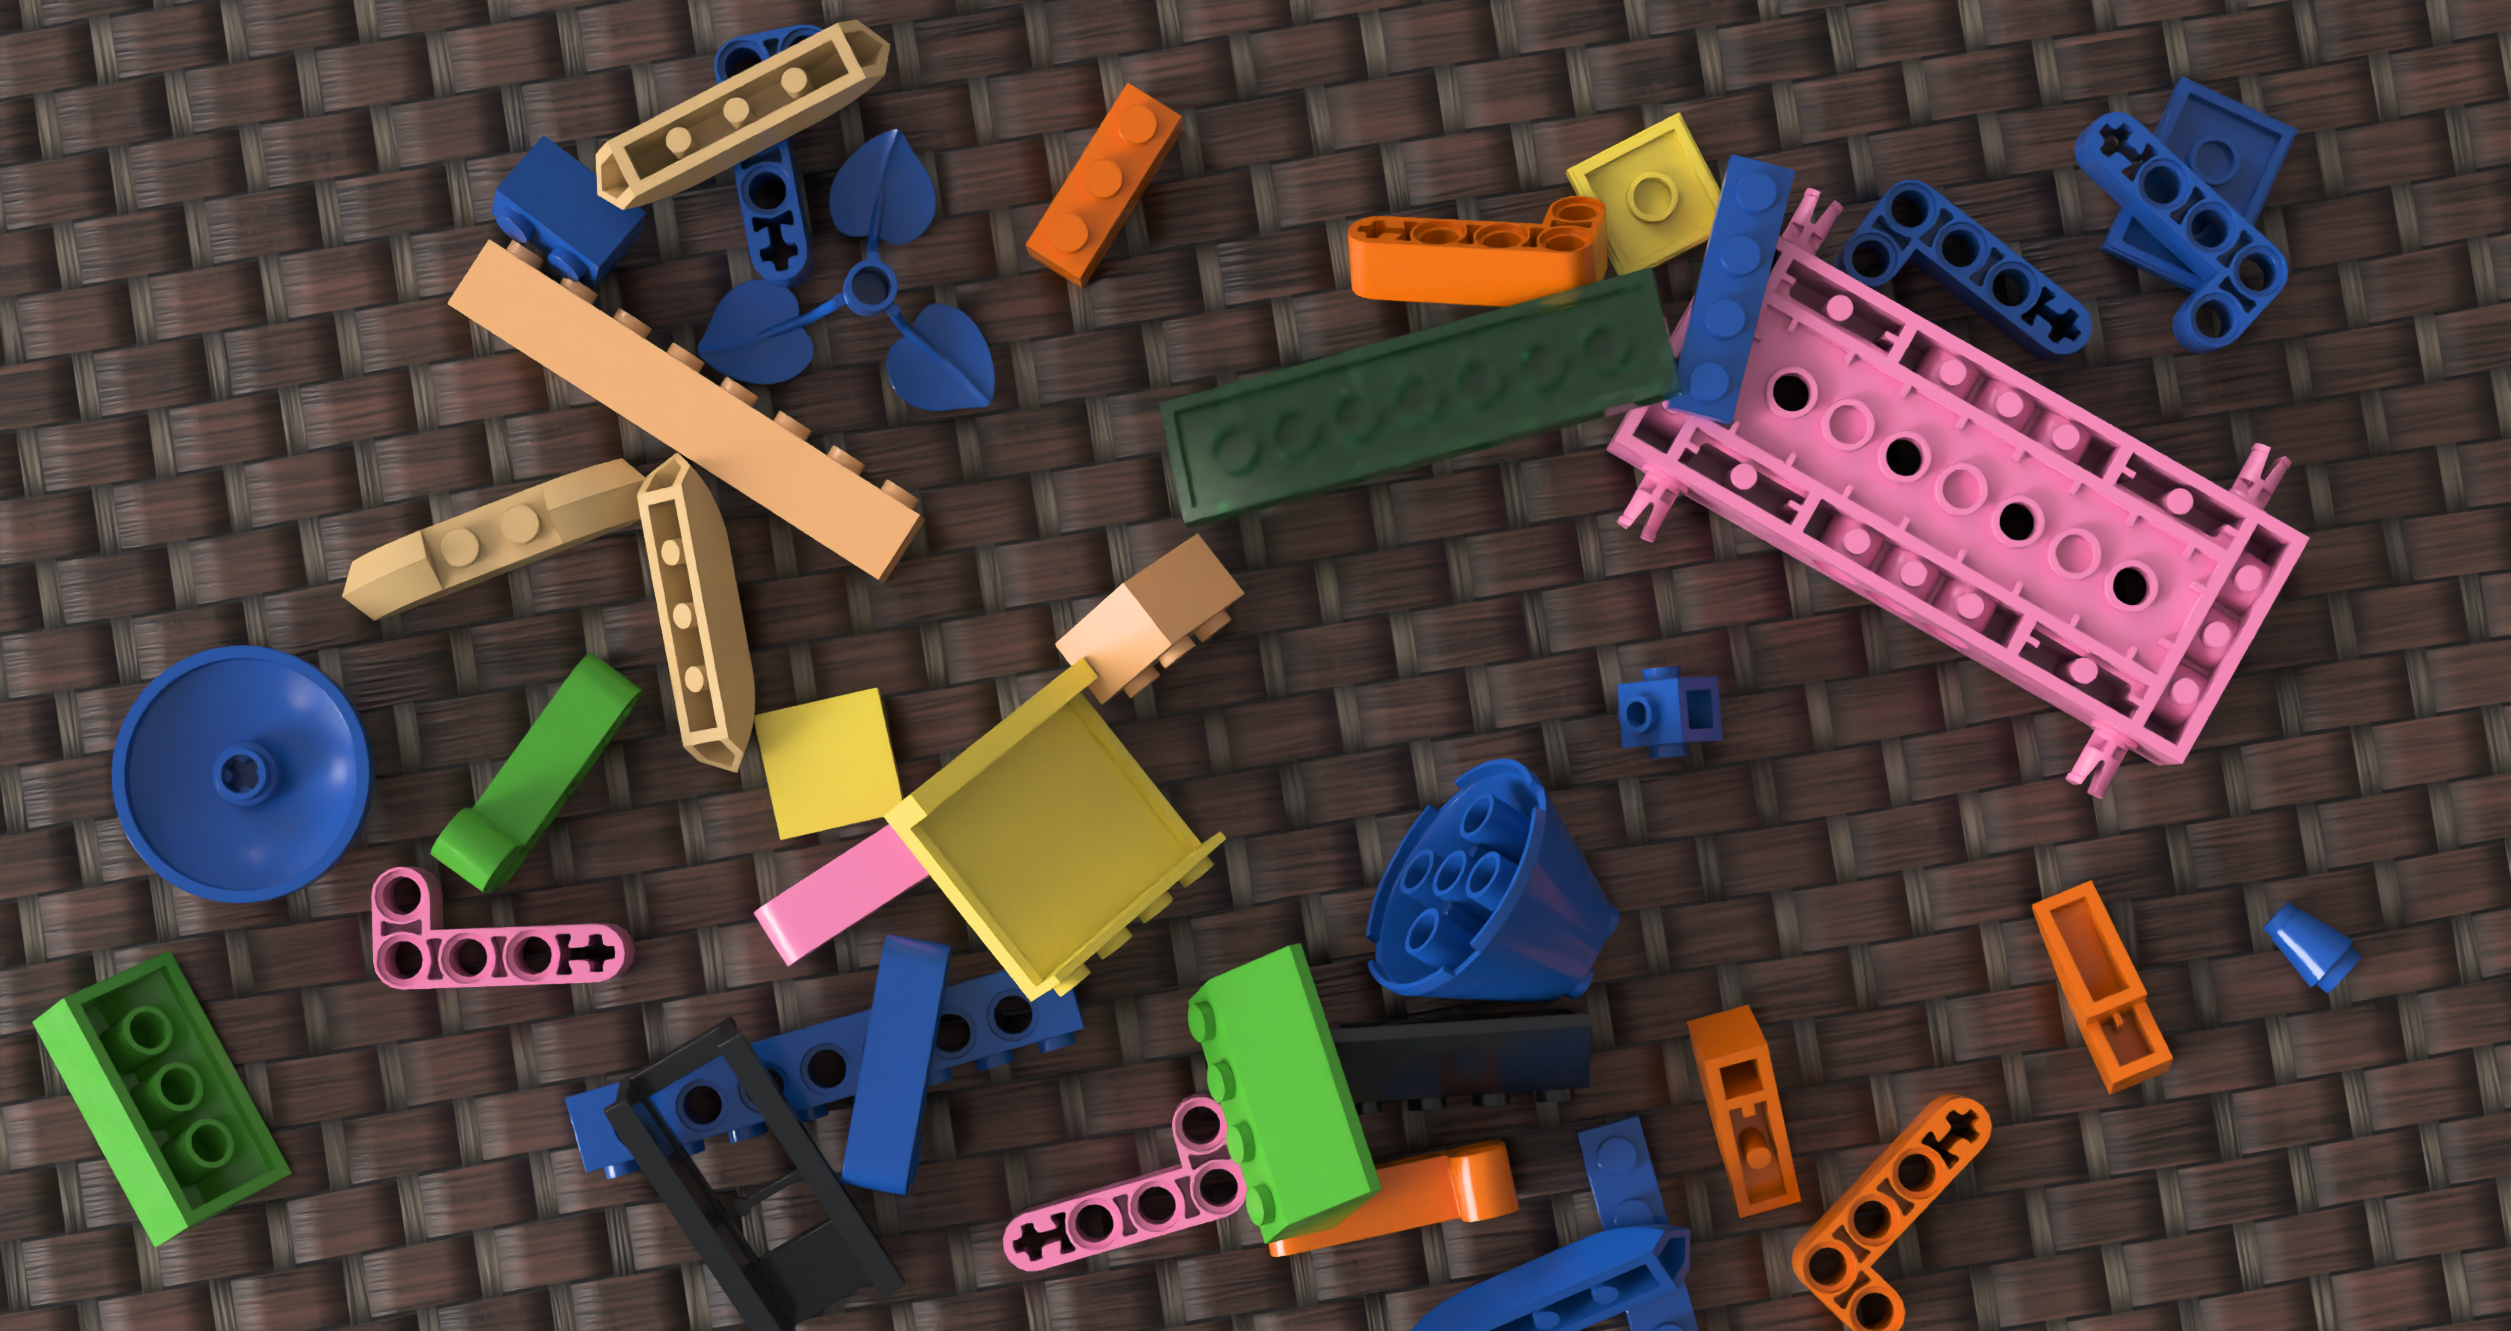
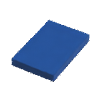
(2229, 149)

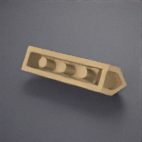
(741, 116)
(494, 539)
(699, 613)

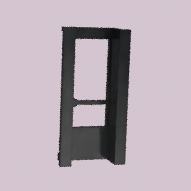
(797, 1275)

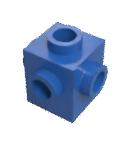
(1669, 712)

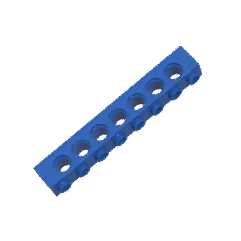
(793, 1058)

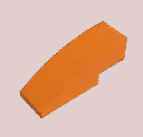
(2102, 988)

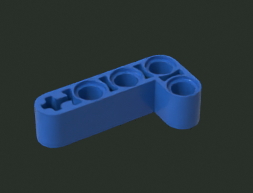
(771, 164)
(2172, 225)
(1973, 282)
(897, 1066)

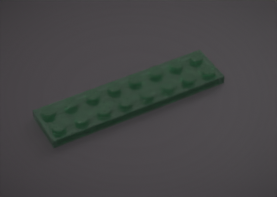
(1421, 398)

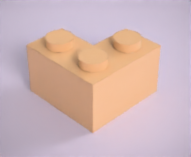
(1153, 619)

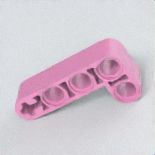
(840, 895)
(503, 944)
(1123, 1200)

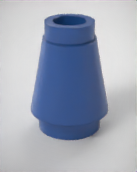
(2312, 947)

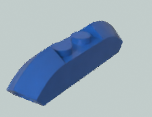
(1572, 1284)

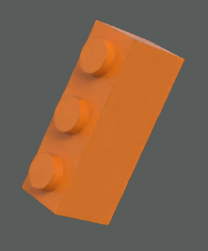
(1105, 185)

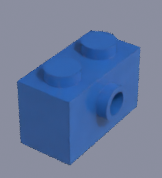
(557, 209)

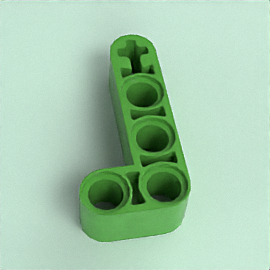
(539, 777)

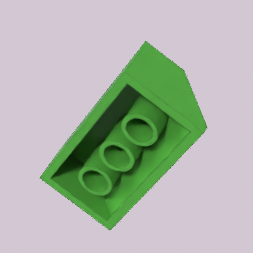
(1283, 1096)
(161, 1097)

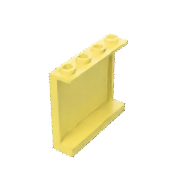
(1050, 837)

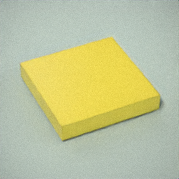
(1654, 195)
(829, 763)

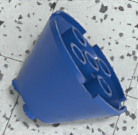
(1489, 898)

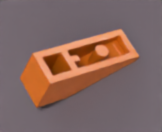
(1745, 1109)

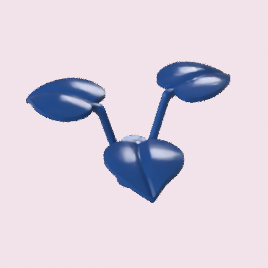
(939, 360)

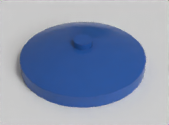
(243, 774)

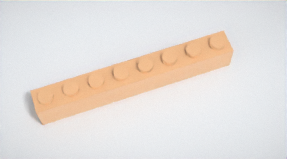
(688, 411)

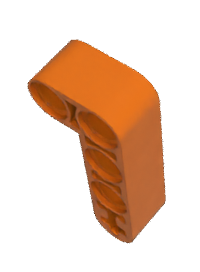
(1479, 259)
(1424, 1190)
(1900, 1209)

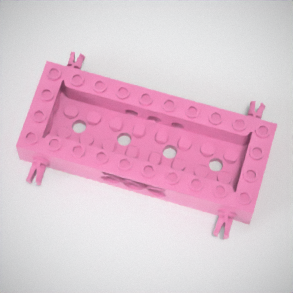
(1934, 538)

